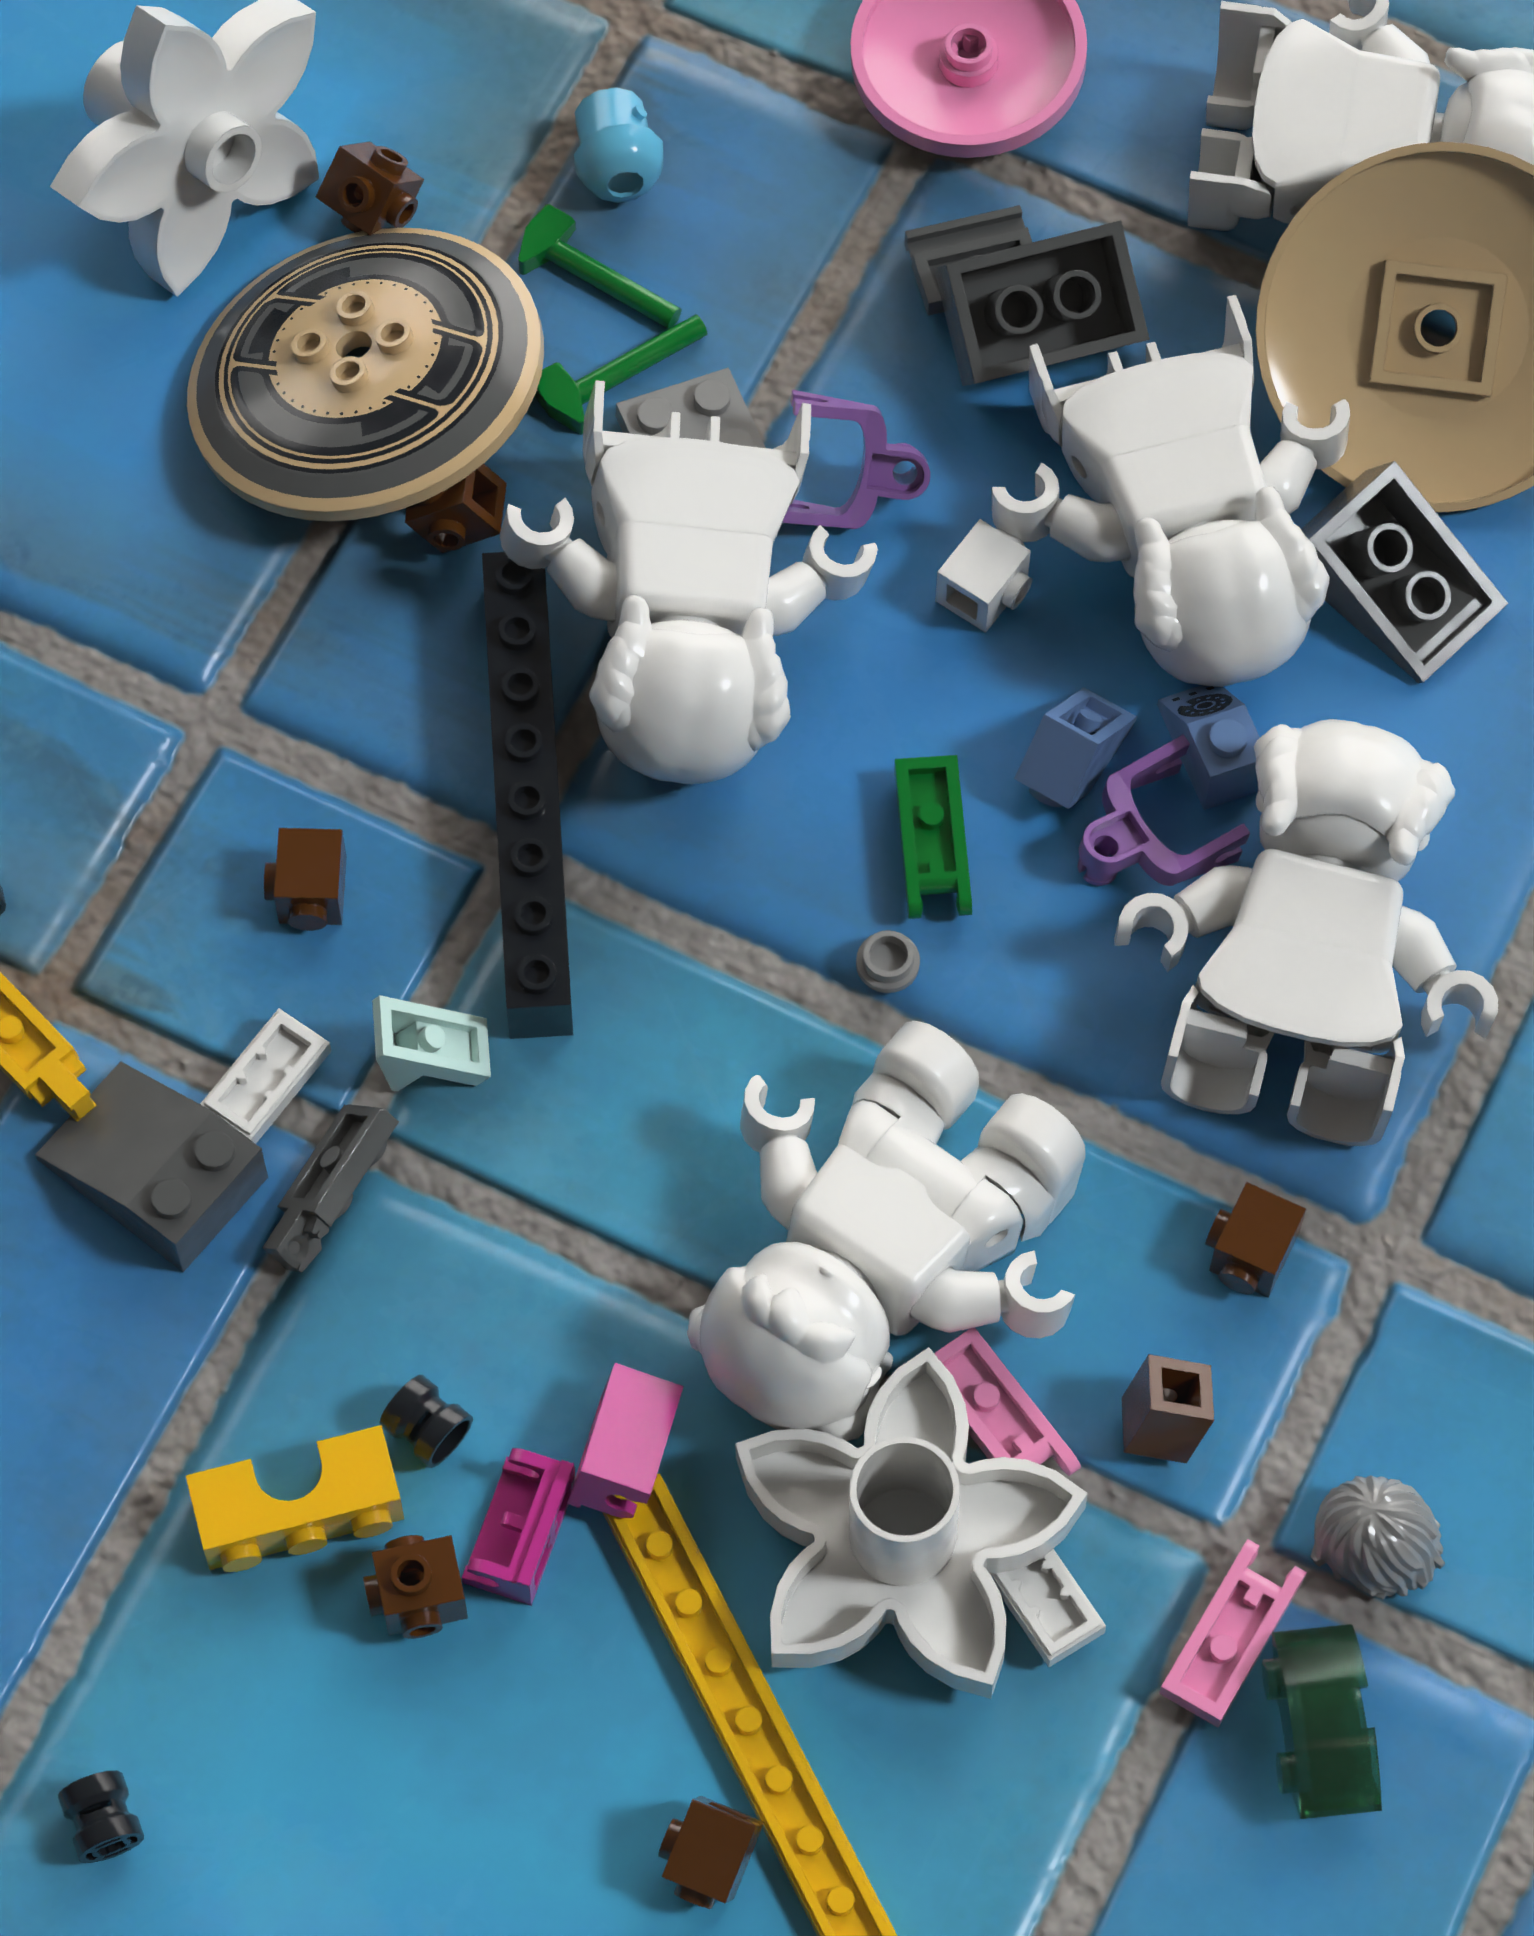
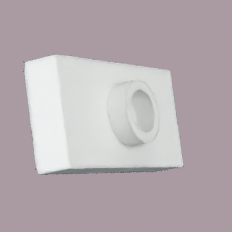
(267, 1075)
(1050, 1607)

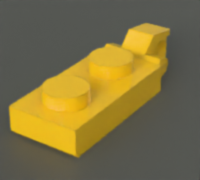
(39, 1056)

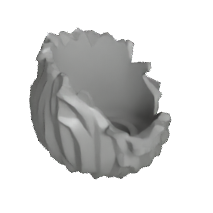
(1378, 1536)

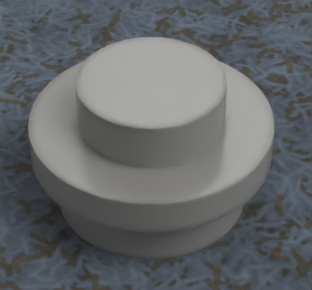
(888, 961)

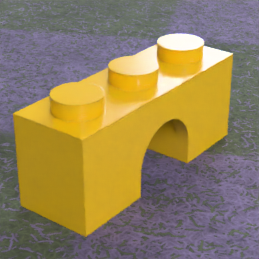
(244, 1523)

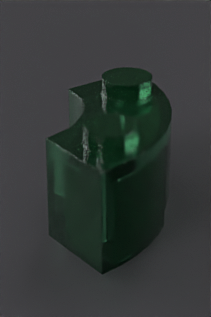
(1328, 1748)

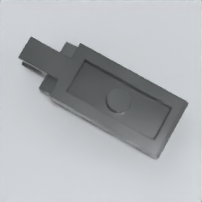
(328, 1182)

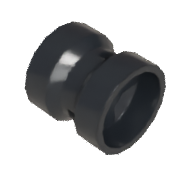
(426, 1421)
(100, 1816)

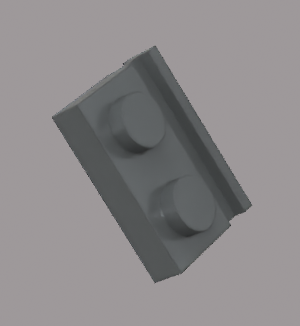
(958, 241)

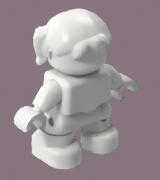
(1335, 101)
(1186, 504)
(687, 590)
(1315, 935)
(884, 1236)

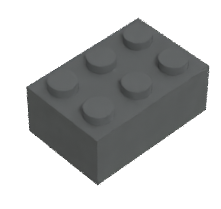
(1058, 292)

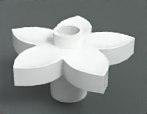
(191, 131)
(902, 1531)

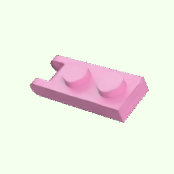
(998, 1409)
(1229, 1638)

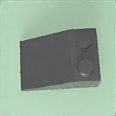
(1401, 571)
(157, 1163)

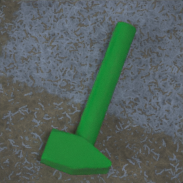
(547, 240)
(564, 397)

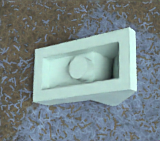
(429, 1042)

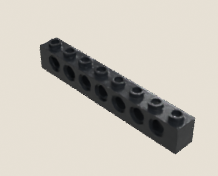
(527, 800)

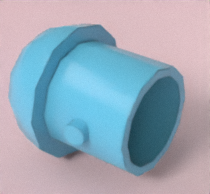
(617, 150)

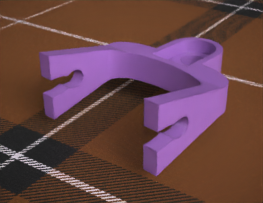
(876, 471)
(1125, 839)

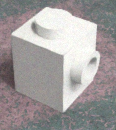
(984, 575)

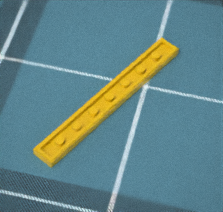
(748, 1720)

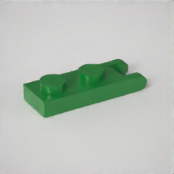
(932, 831)

